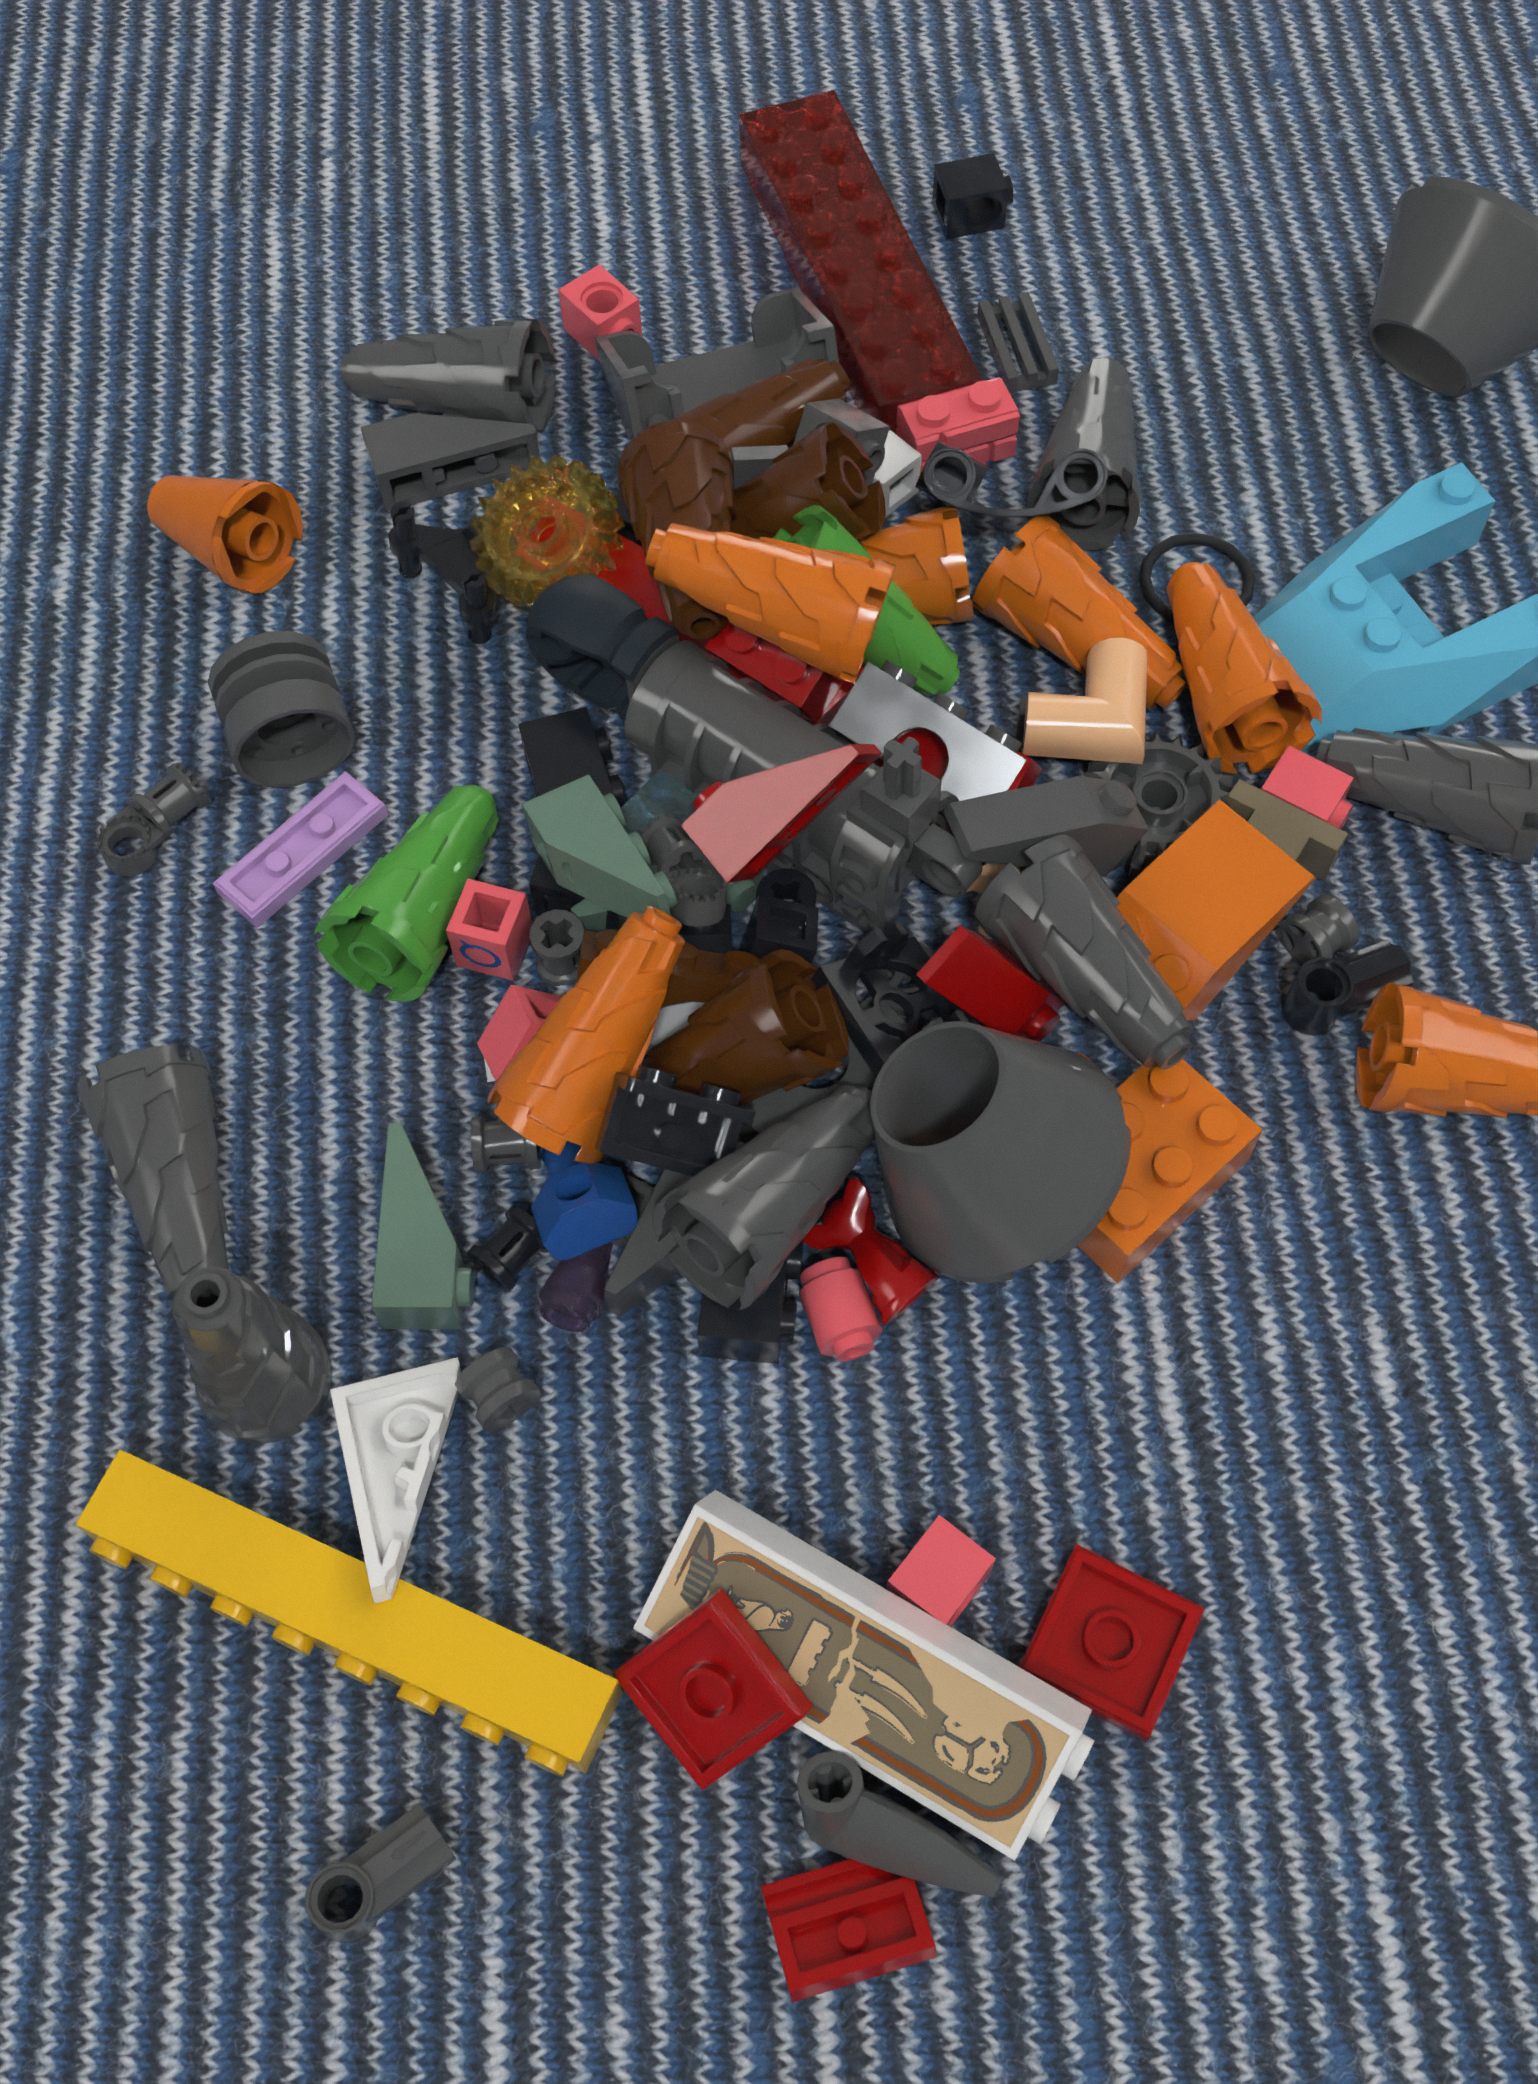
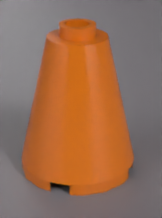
(230, 526)

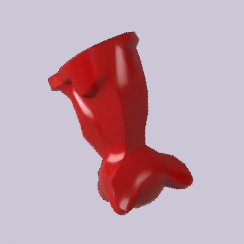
(884, 1263)

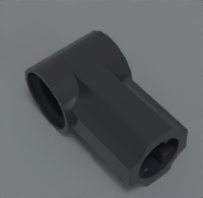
(1344, 983)

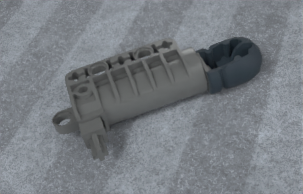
(717, 728)

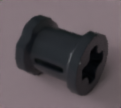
(490, 1256)

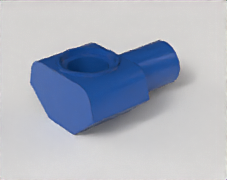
(581, 1204)

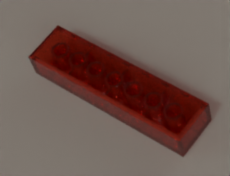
(852, 254)

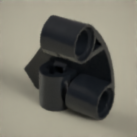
(955, 478)

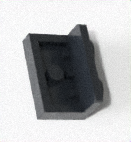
(670, 1126)

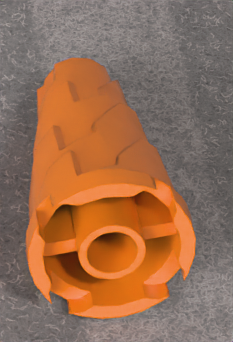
(928, 563)
(787, 593)
(1061, 602)
(1239, 681)
(598, 1028)
(1444, 1058)

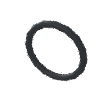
(1197, 539)

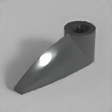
(881, 1832)

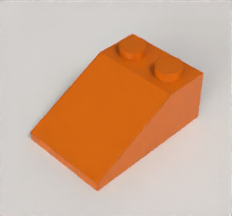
(1211, 903)

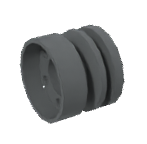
(280, 709)

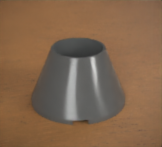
(1456, 286)
(995, 1149)

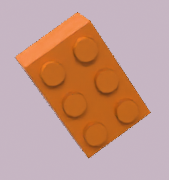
(1181, 1152)

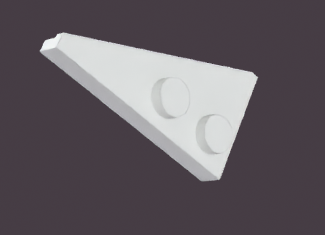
(390, 1448)

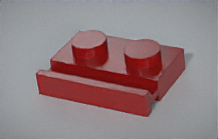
(845, 1926)

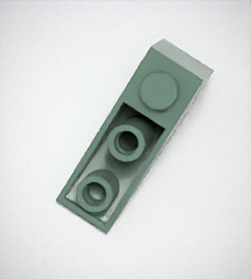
(591, 852)

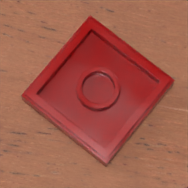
(1112, 1641)
(712, 1689)

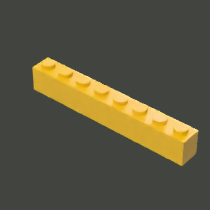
(326, 1601)

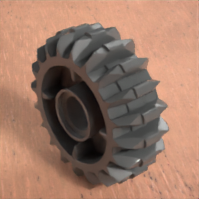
(1169, 779)

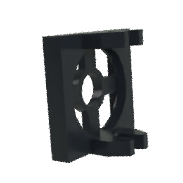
(870, 955)

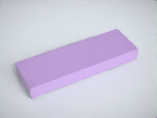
(300, 849)

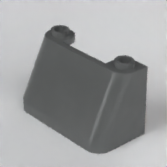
(784, 332)

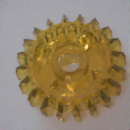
(530, 504)

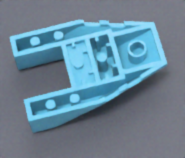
(1371, 645)

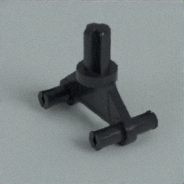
(451, 558)

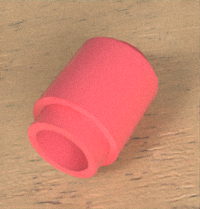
(839, 1309)

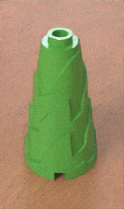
(901, 630)
(399, 911)

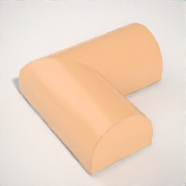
(1103, 723)

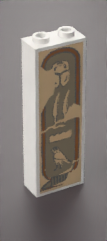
(884, 1676)

